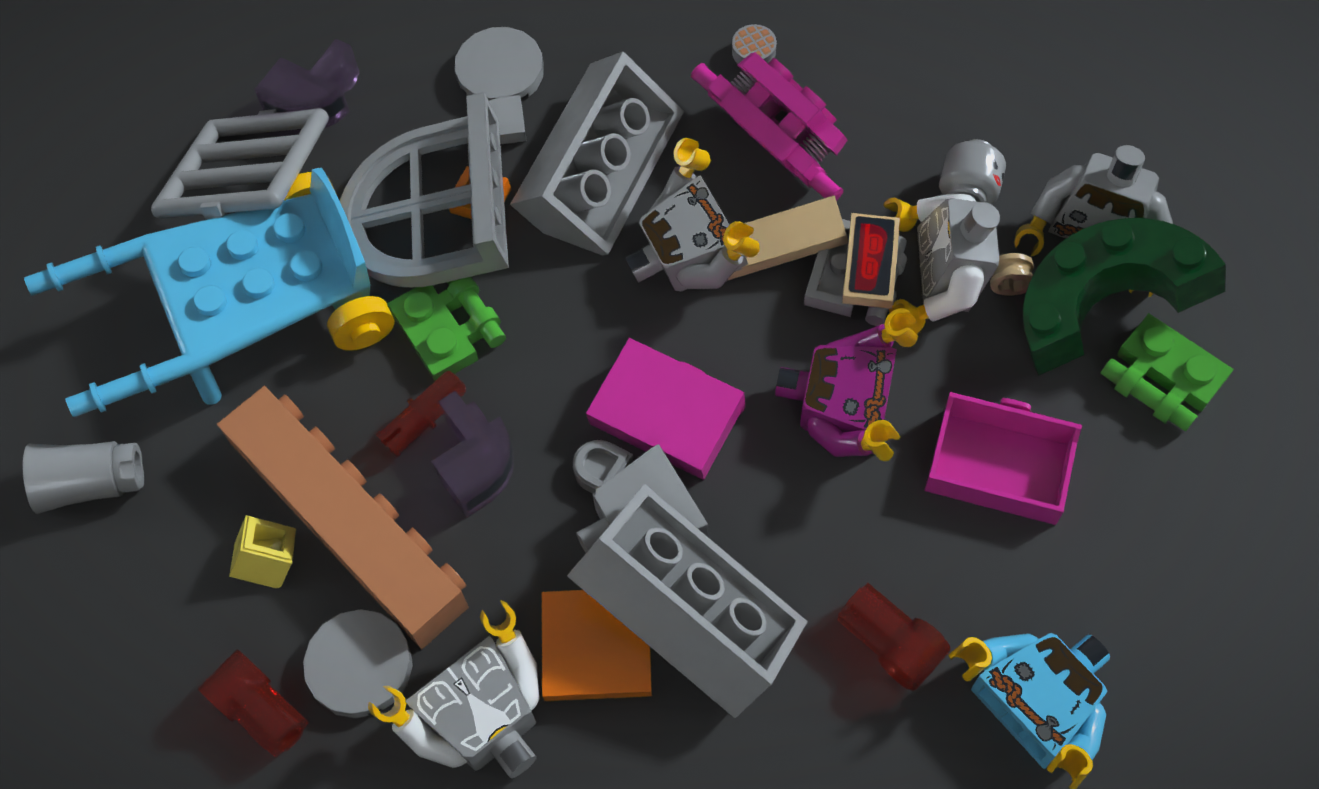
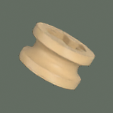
(1012, 274)

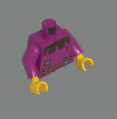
(850, 389)

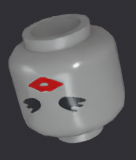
(973, 170)

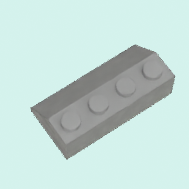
(598, 155)
(690, 601)

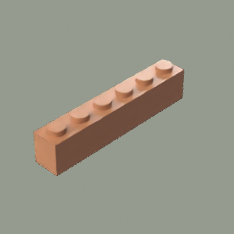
(345, 517)

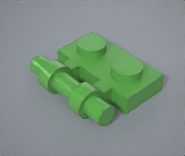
(434, 331)
(1173, 363)

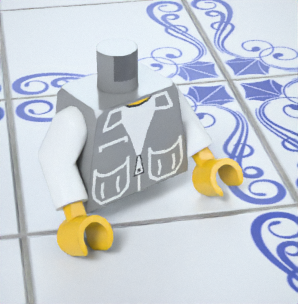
(954, 252)
(474, 706)

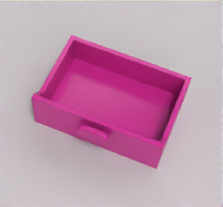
(666, 403)
(1003, 457)

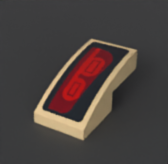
(871, 261)

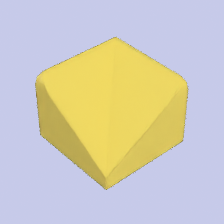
(263, 552)

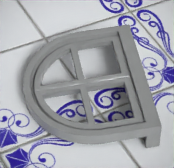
(484, 194)

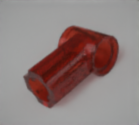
(905, 647)
(245, 696)

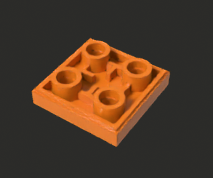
(589, 651)

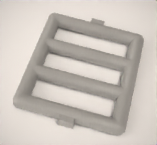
(206, 150)

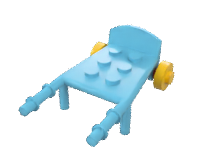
(239, 283)

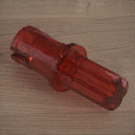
(419, 414)

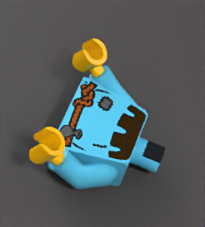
(1043, 695)

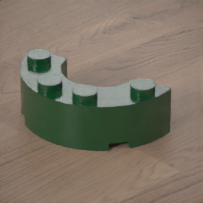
(1109, 260)

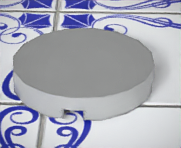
(499, 63)
(353, 661)

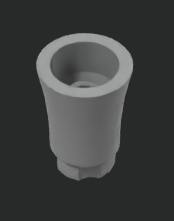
(79, 473)

